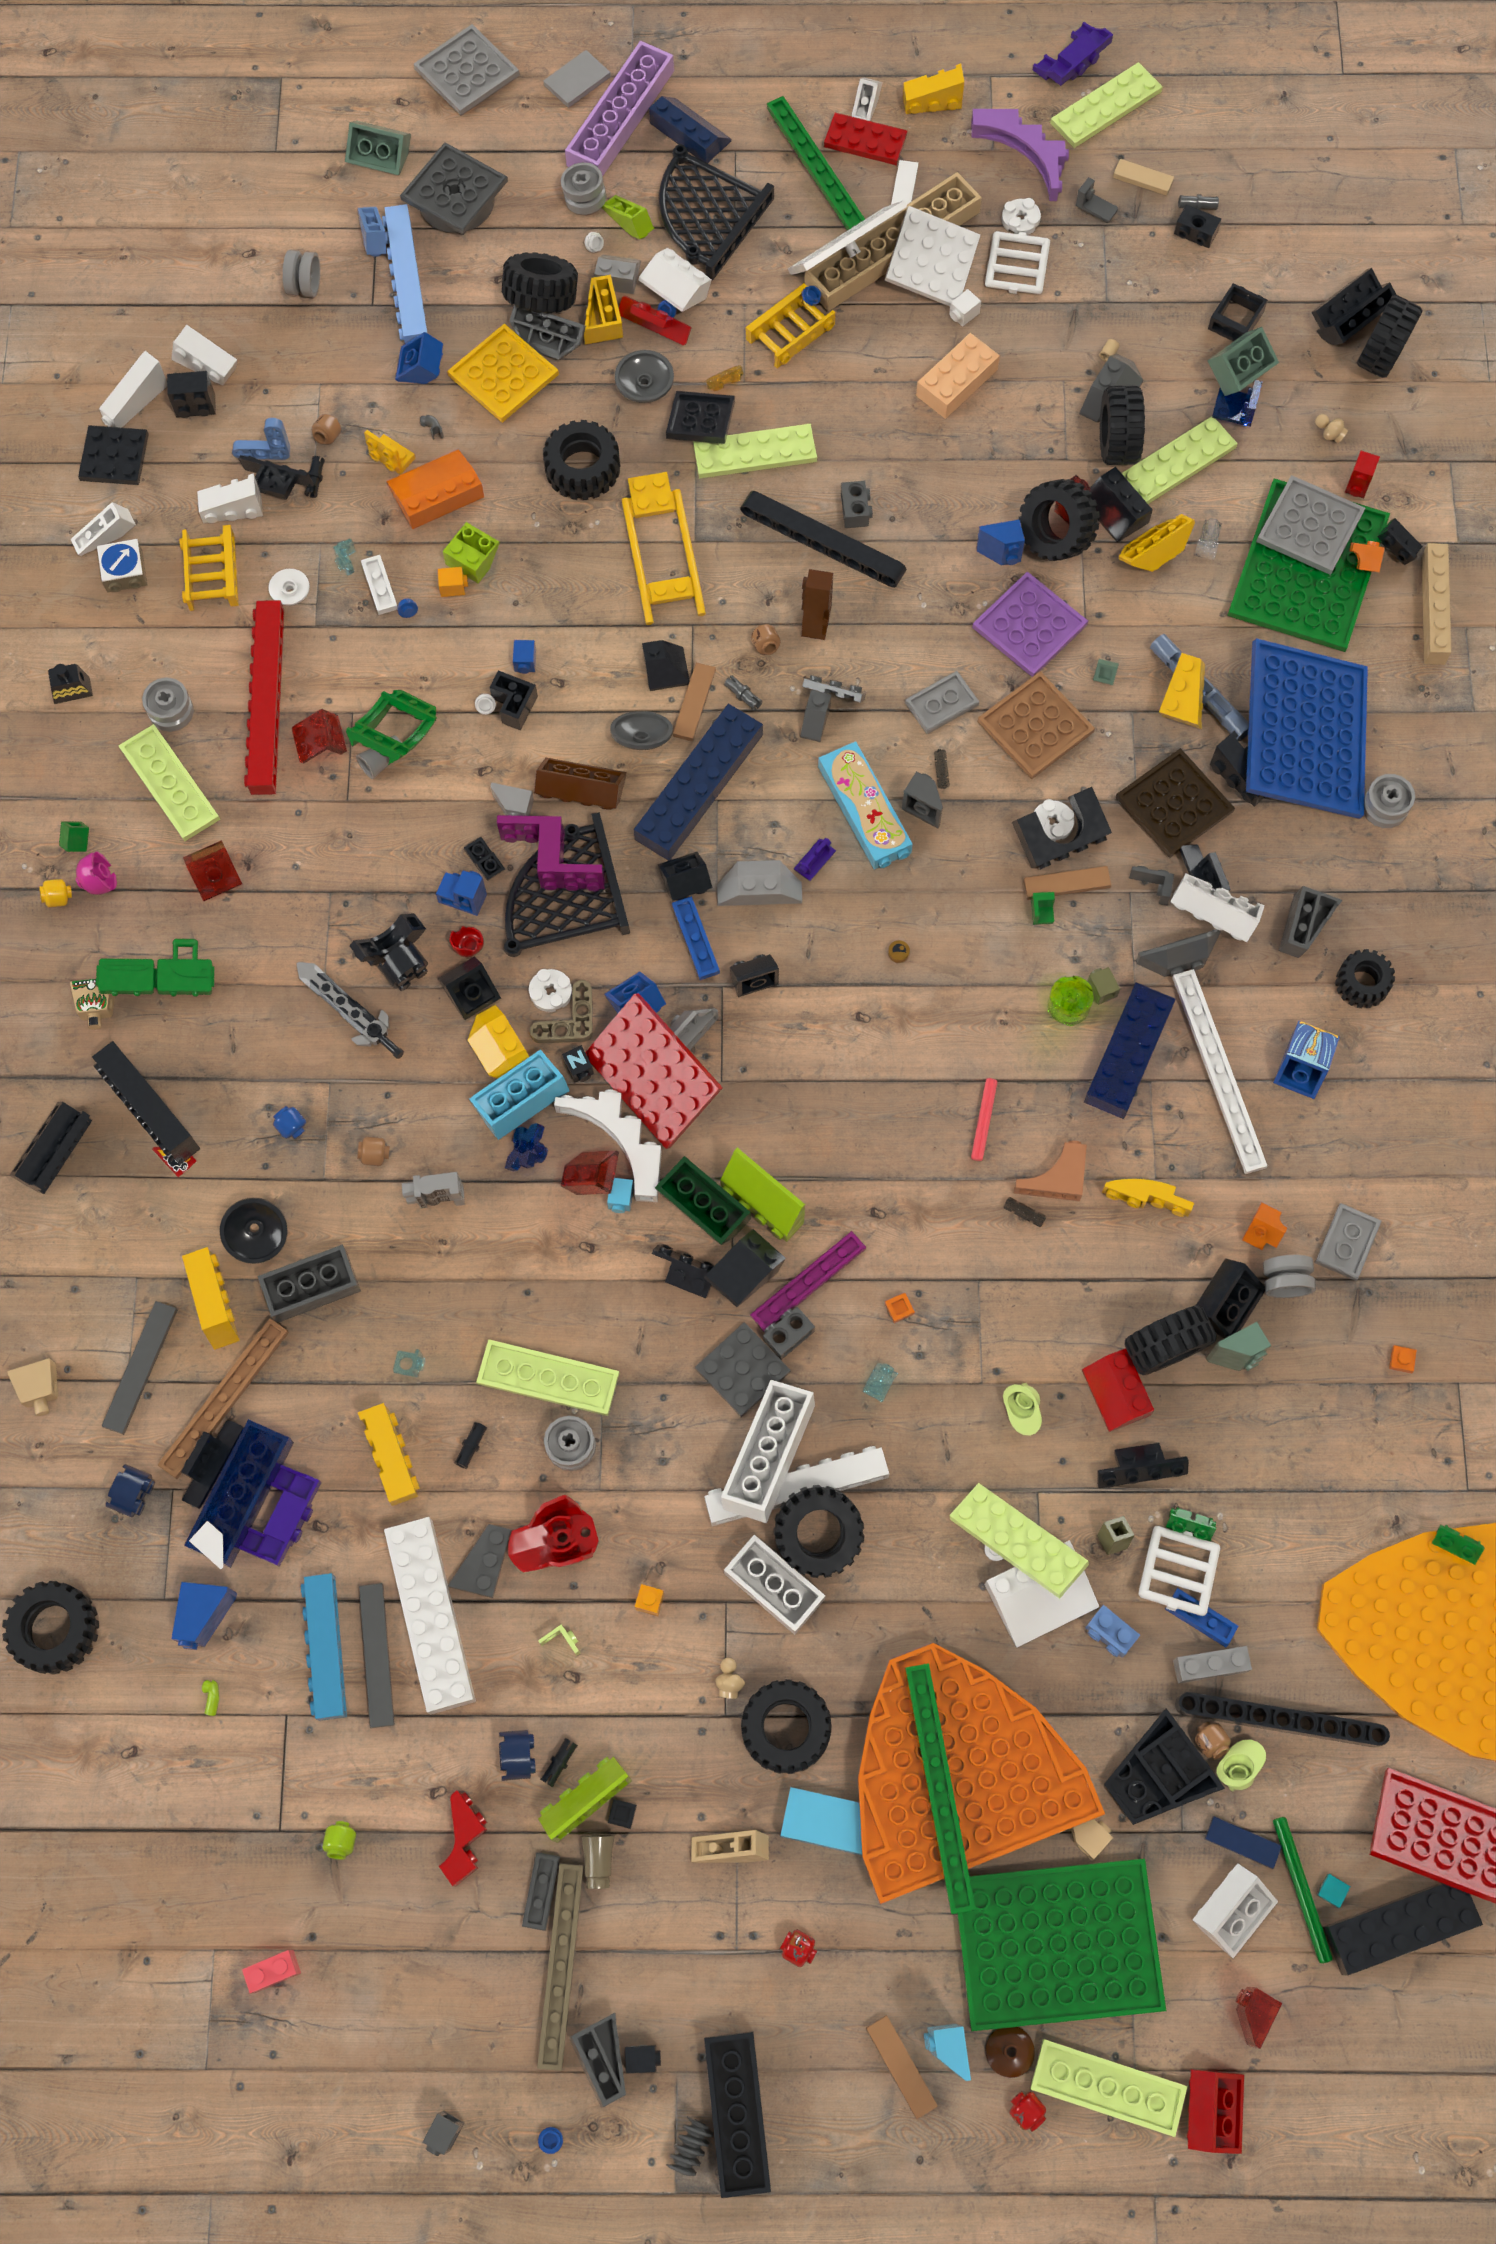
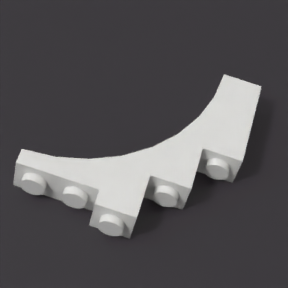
(626, 1131)

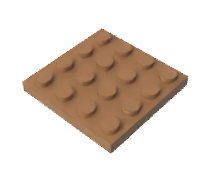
(1036, 725)

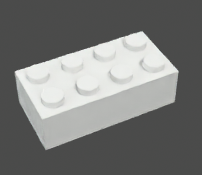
(774, 1584)

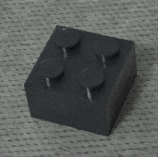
(191, 394)

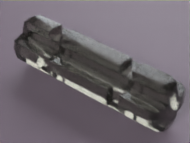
(941, 769)
(1024, 1212)

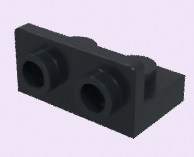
(1400, 542)

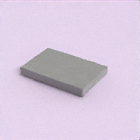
(577, 78)
(942, 702)
(1348, 1241)

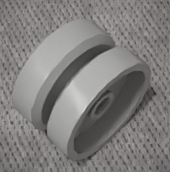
(583, 188)
(301, 273)
(168, 704)
(1388, 801)
(1289, 1276)
(566, 1430)

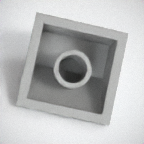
(622, 270)

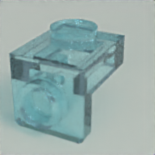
(342, 551)
(880, 1381)

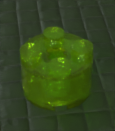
(1069, 1011)

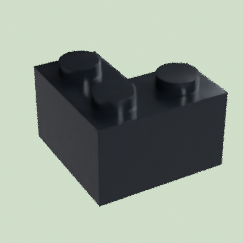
(517, 698)

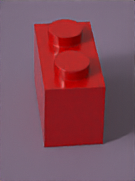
(1362, 474)

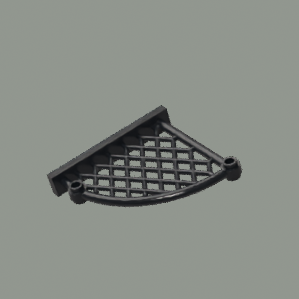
(735, 236)
(617, 919)

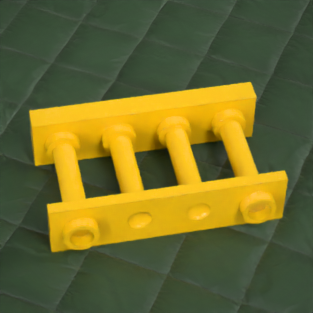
(784, 309)
(228, 574)

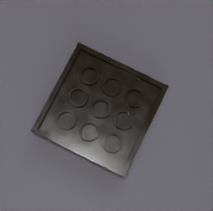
(1175, 802)

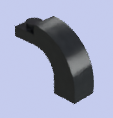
(403, 930)

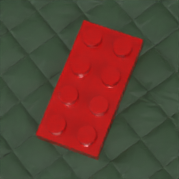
(865, 138)

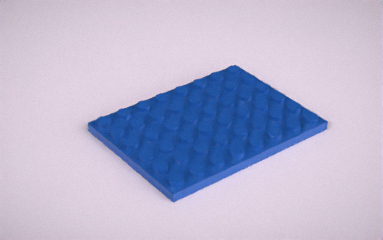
(1307, 729)

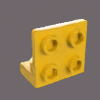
(388, 452)

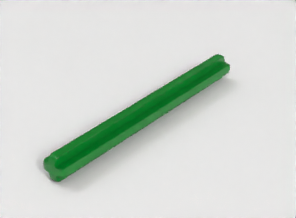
(1302, 1890)

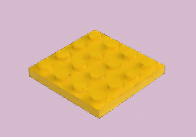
(503, 373)

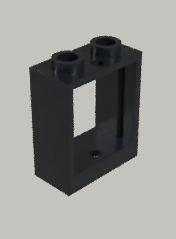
(1231, 329)

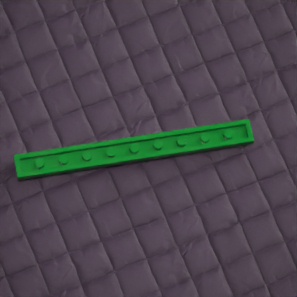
(815, 162)
(940, 1789)

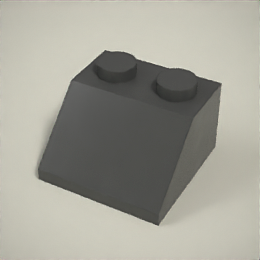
(923, 799)

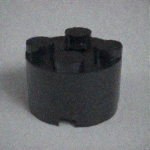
(403, 965)

